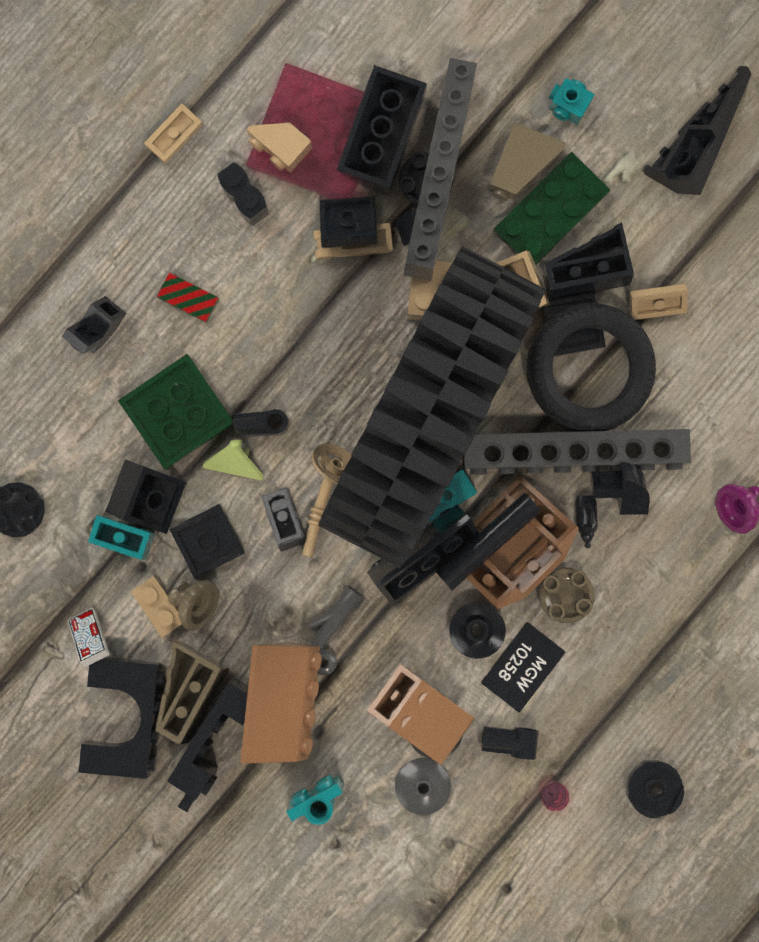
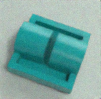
(325, 791)

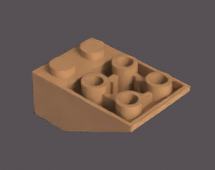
(420, 714)

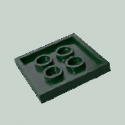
(176, 411)

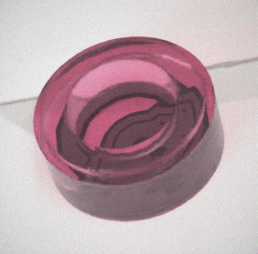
(554, 796)

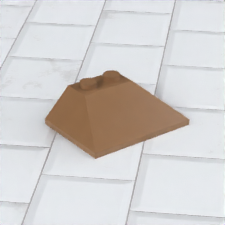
(529, 554)

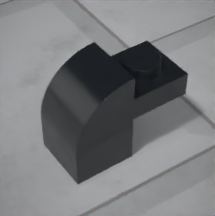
(95, 327)
(626, 485)

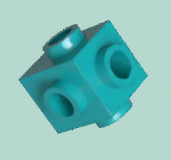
(570, 100)

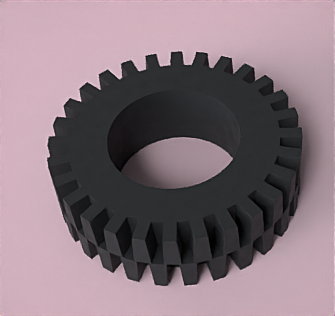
(432, 407)

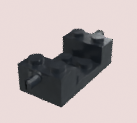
(193, 772)

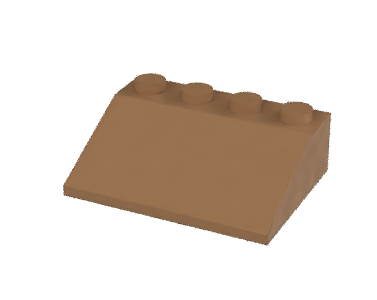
(280, 703)

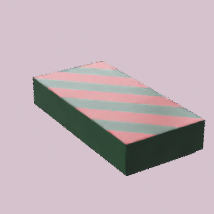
(188, 297)

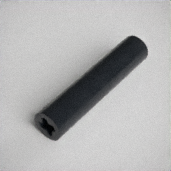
(488, 541)

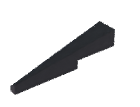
(690, 158)

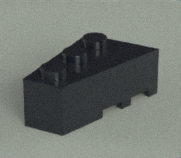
(590, 268)

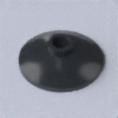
(488, 640)

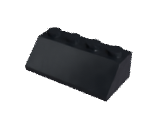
(382, 129)
(431, 551)

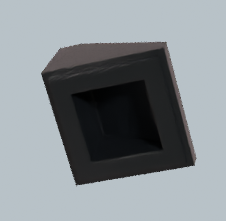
(405, 226)

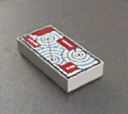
(88, 637)

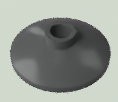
(422, 771)

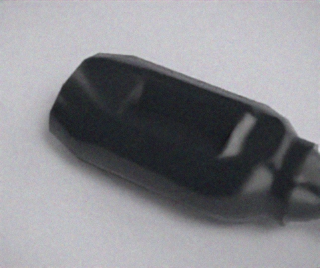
(586, 517)

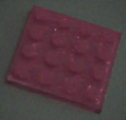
(325, 115)

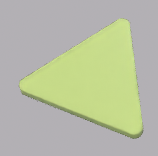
(234, 461)

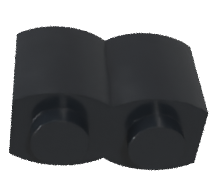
(245, 196)

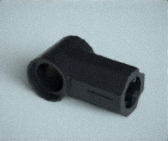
(257, 424)
(518, 741)

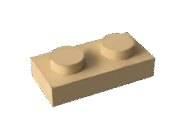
(173, 133)
(658, 301)
(155, 604)

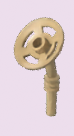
(331, 475)

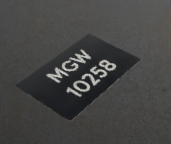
(523, 667)

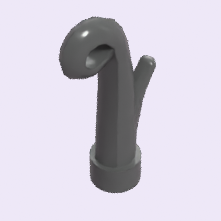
(331, 621)

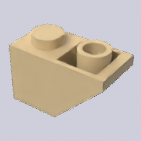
(282, 142)

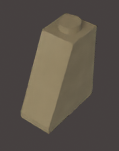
(523, 161)

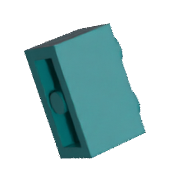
(121, 537)

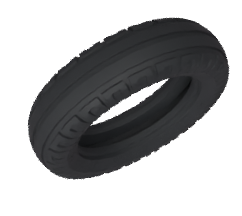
(641, 367)

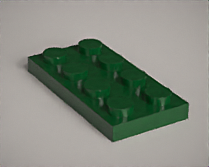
(552, 209)

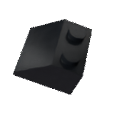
(145, 497)

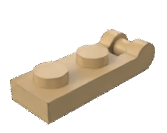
(384, 245)

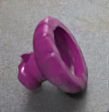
(738, 507)

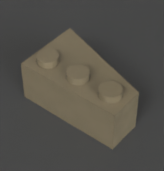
(188, 692)

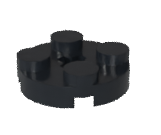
(660, 804)

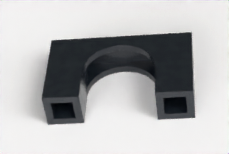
(134, 756)

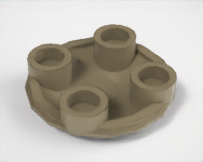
(566, 595)

